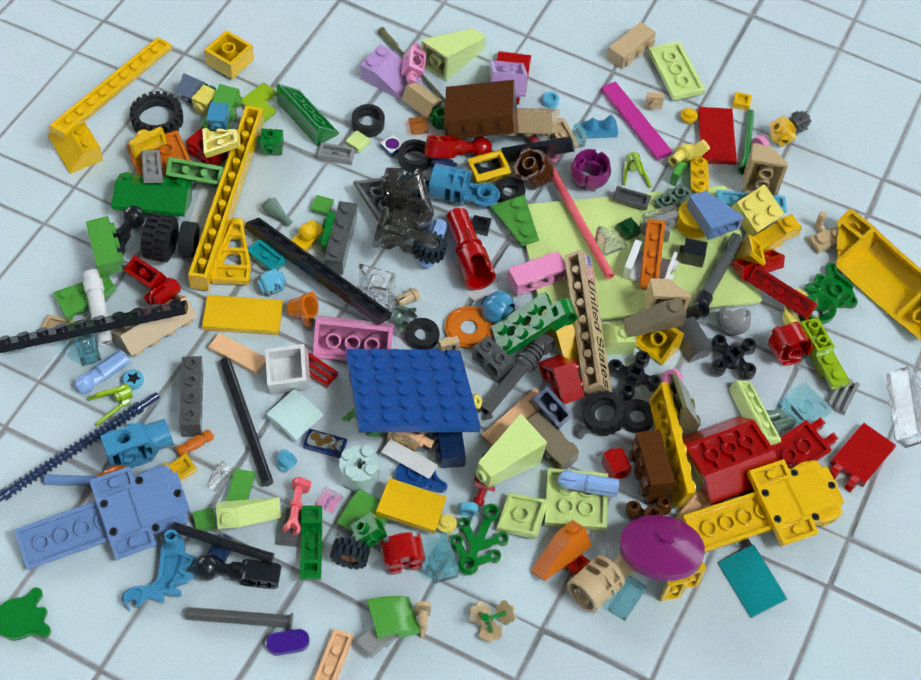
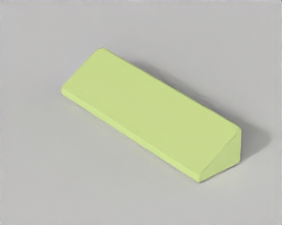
(752, 408)

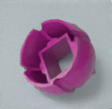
(591, 163)

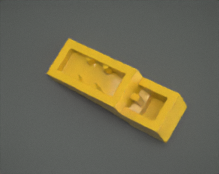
(780, 231)

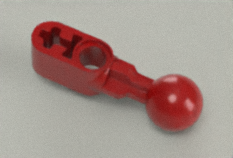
(451, 146)

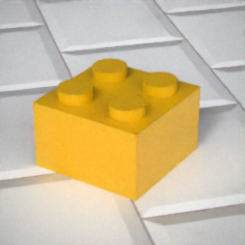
(229, 54)

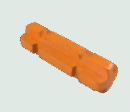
(195, 442)

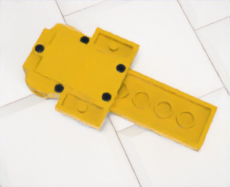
(783, 501)

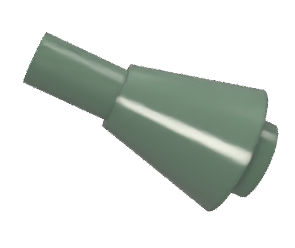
(273, 208)

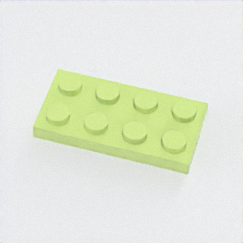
(676, 70)

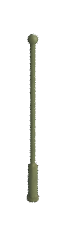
(382, 31)

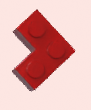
(563, 377)

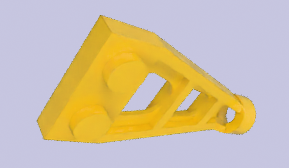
(228, 273)

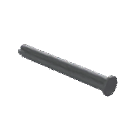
(239, 617)

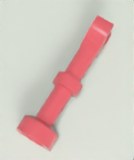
(300, 486)

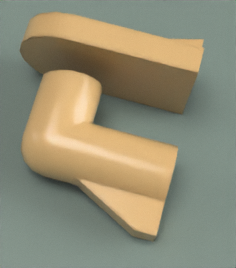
(422, 610)

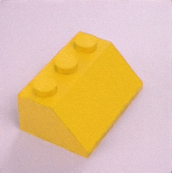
(77, 149)

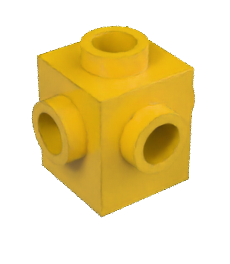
(782, 131)

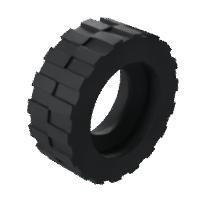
(604, 427)

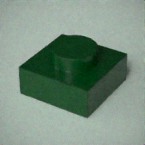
(628, 229)

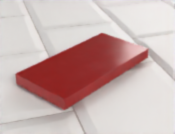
(717, 129)

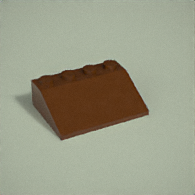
(481, 109)

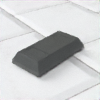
(631, 198)
(287, 538)

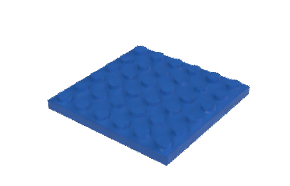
(411, 391)

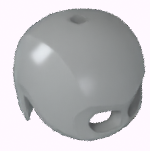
(735, 321)

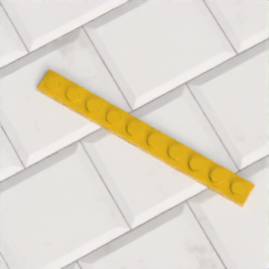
(110, 88)

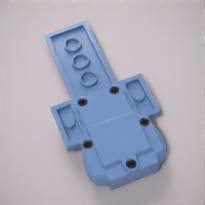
(124, 513)

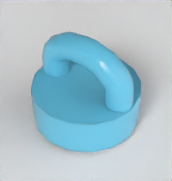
(287, 459)

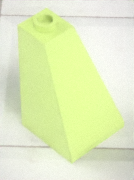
(452, 51)
(512, 453)

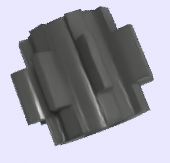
(800, 120)

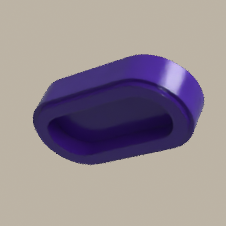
(287, 642)

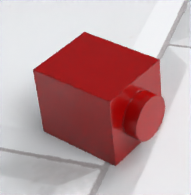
(616, 463)

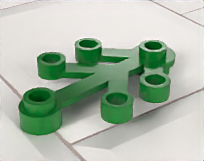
(478, 543)

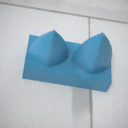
(601, 128)

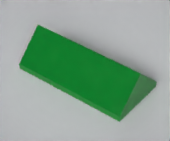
(305, 114)

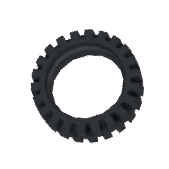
(154, 100)

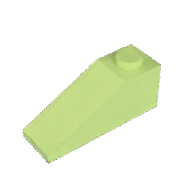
(247, 512)

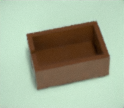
(651, 466)

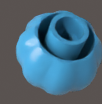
(497, 306)

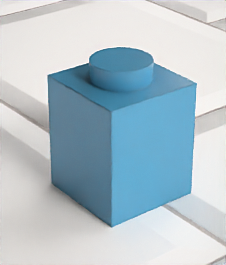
(218, 116)

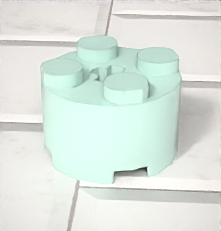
(359, 468)

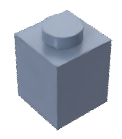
(188, 87)

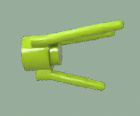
(634, 163)
(121, 393)

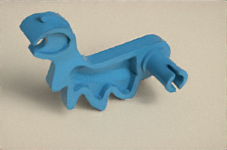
(171, 573)

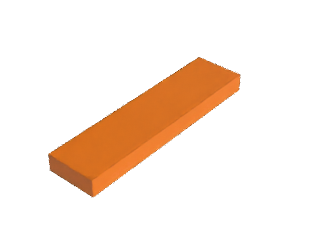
(652, 252)

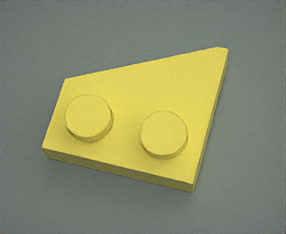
(220, 141)

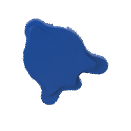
(411, 477)

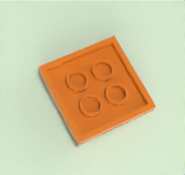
(173, 148)

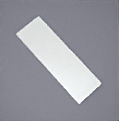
(203, 206)
(454, 270)
(409, 458)

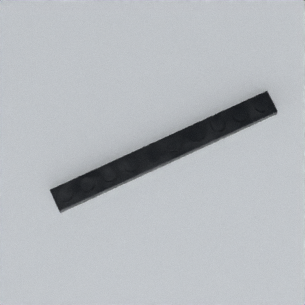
(319, 271)
(96, 325)

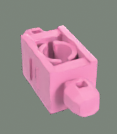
(413, 63)

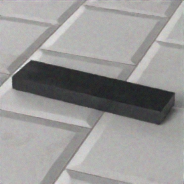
(549, 147)

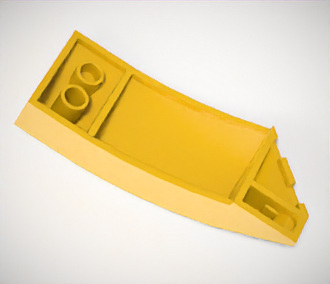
(880, 270)

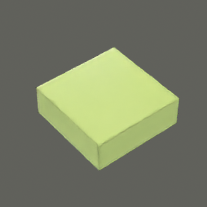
(358, 141)

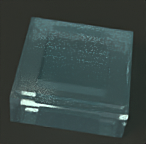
(580, 135)

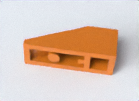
(563, 548)

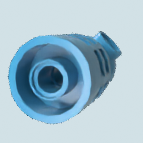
(456, 186)

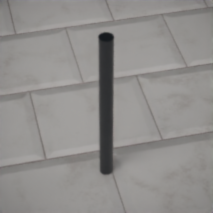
(246, 422)

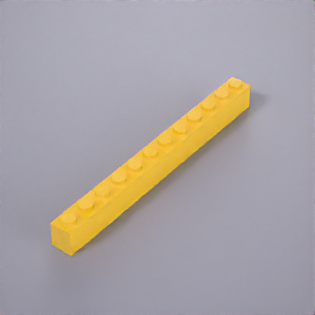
(226, 199)

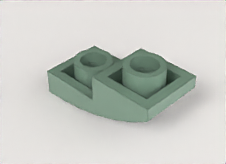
(675, 196)

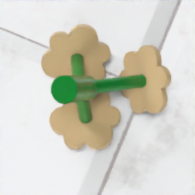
(491, 631)

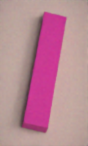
(636, 121)

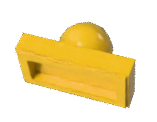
(147, 141)
(308, 234)

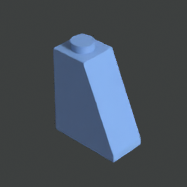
(713, 215)

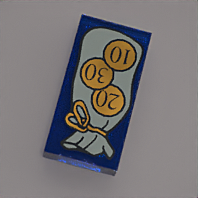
(324, 443)

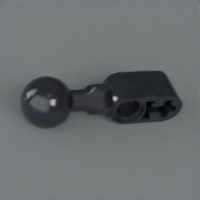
(132, 218)
(248, 572)

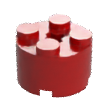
(790, 343)
(403, 552)

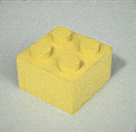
(758, 210)

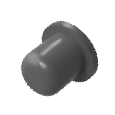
(581, 431)

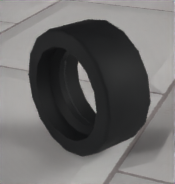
(368, 110)
(409, 146)
(188, 239)

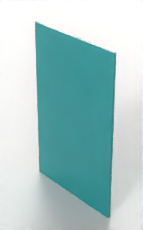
(752, 581)

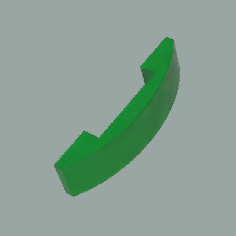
(311, 542)

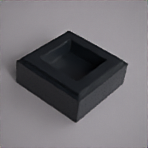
(481, 225)

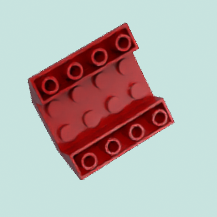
(725, 456)

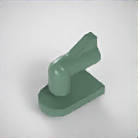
(397, 318)
(785, 422)

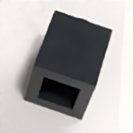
(693, 252)

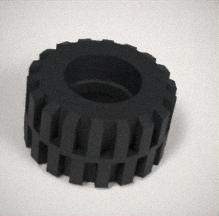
(159, 237)

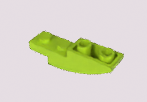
(824, 356)

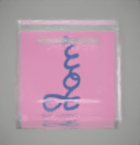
(329, 499)

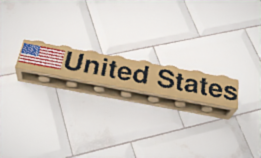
(588, 324)

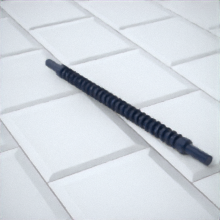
(137, 408)

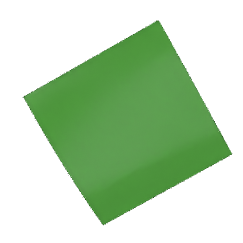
(359, 506)
(393, 616)

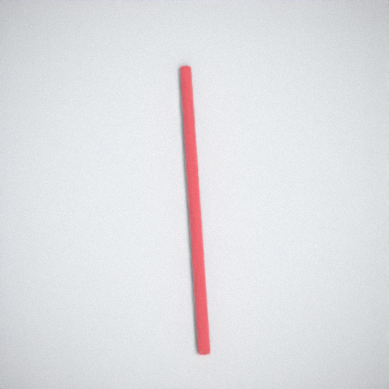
(578, 219)

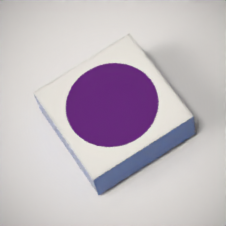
(391, 145)

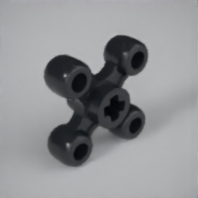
(733, 357)
(634, 375)

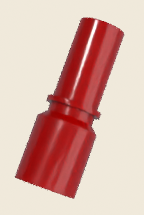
(471, 255)

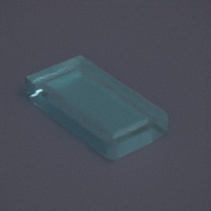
(627, 598)

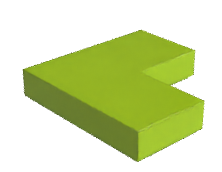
(259, 98)

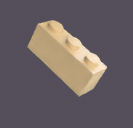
(631, 45)

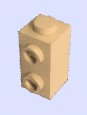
(421, 99)

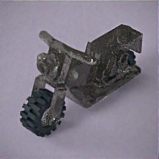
(411, 216)

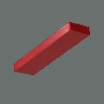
(782, 292)

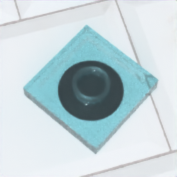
(805, 405)

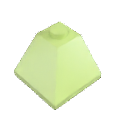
(616, 338)

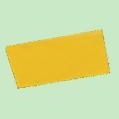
(242, 315)

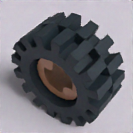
(350, 553)

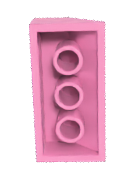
(337, 334)

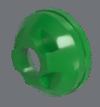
(826, 307)

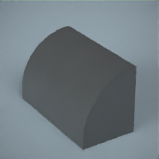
(694, 342)

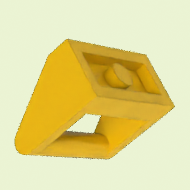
(490, 176)

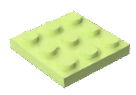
(575, 505)

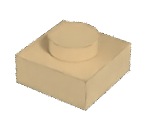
(654, 100)
(449, 343)

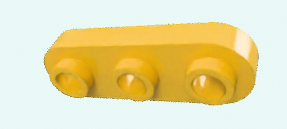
(699, 175)

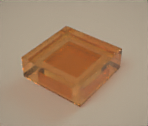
(418, 125)

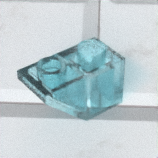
(87, 349)

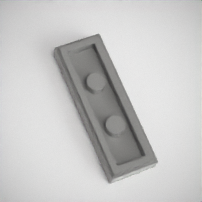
(151, 166)

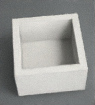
(287, 368)

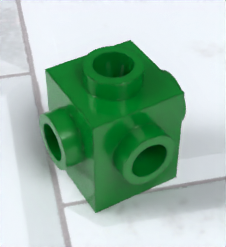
(271, 141)
(369, 529)

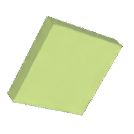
(522, 515)

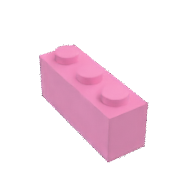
(537, 273)

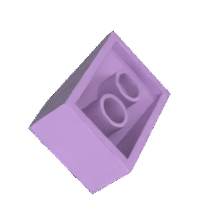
(383, 71)
(510, 71)

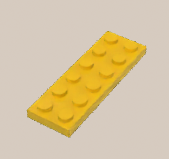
(666, 419)

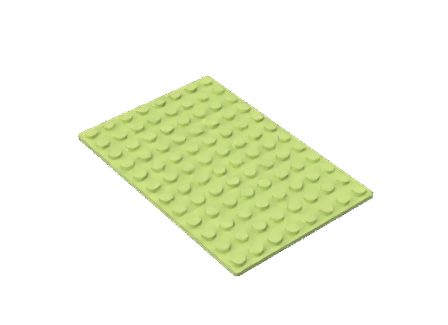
(618, 295)

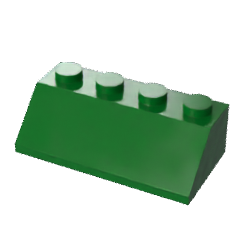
(167, 198)

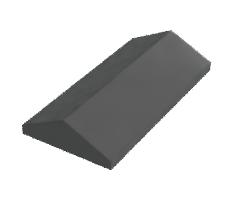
(373, 196)

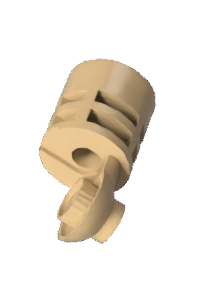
(599, 582)

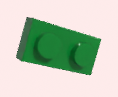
(327, 226)

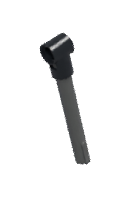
(704, 297)

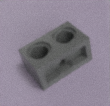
(492, 359)

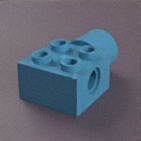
(136, 443)

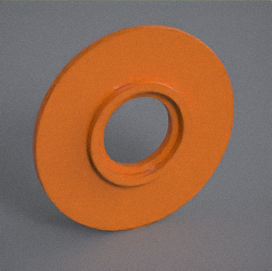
(467, 313)

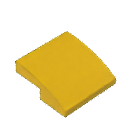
(675, 588)

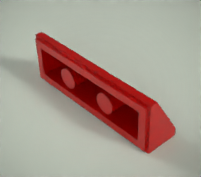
(773, 259)

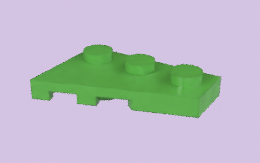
(517, 219)
(74, 300)

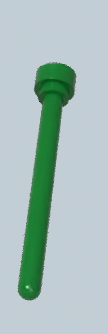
(747, 142)

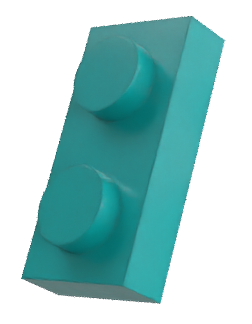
(266, 256)

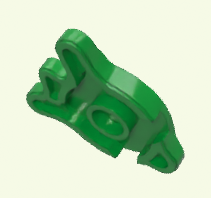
(834, 286)
(23, 618)

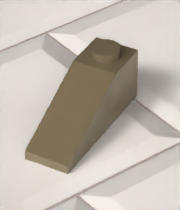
(656, 318)

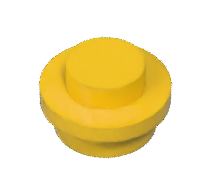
(689, 115)

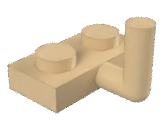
(825, 238)

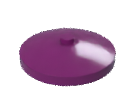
(662, 548)

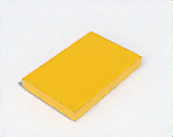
(411, 505)

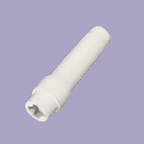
(94, 290)

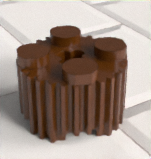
(534, 168)

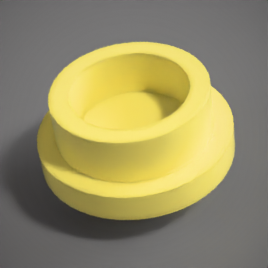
(447, 523)

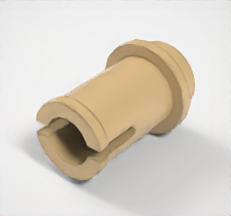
(408, 297)

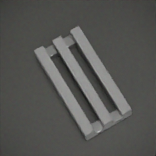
(334, 154)
(836, 408)

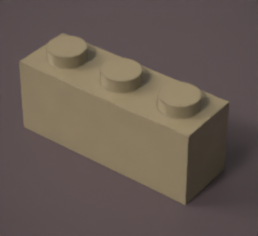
(558, 451)

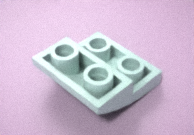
(294, 414)

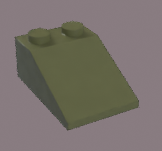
(685, 405)

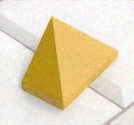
(751, 251)

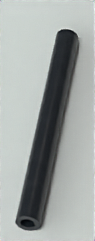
(223, 542)

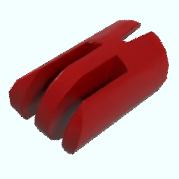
(163, 292)

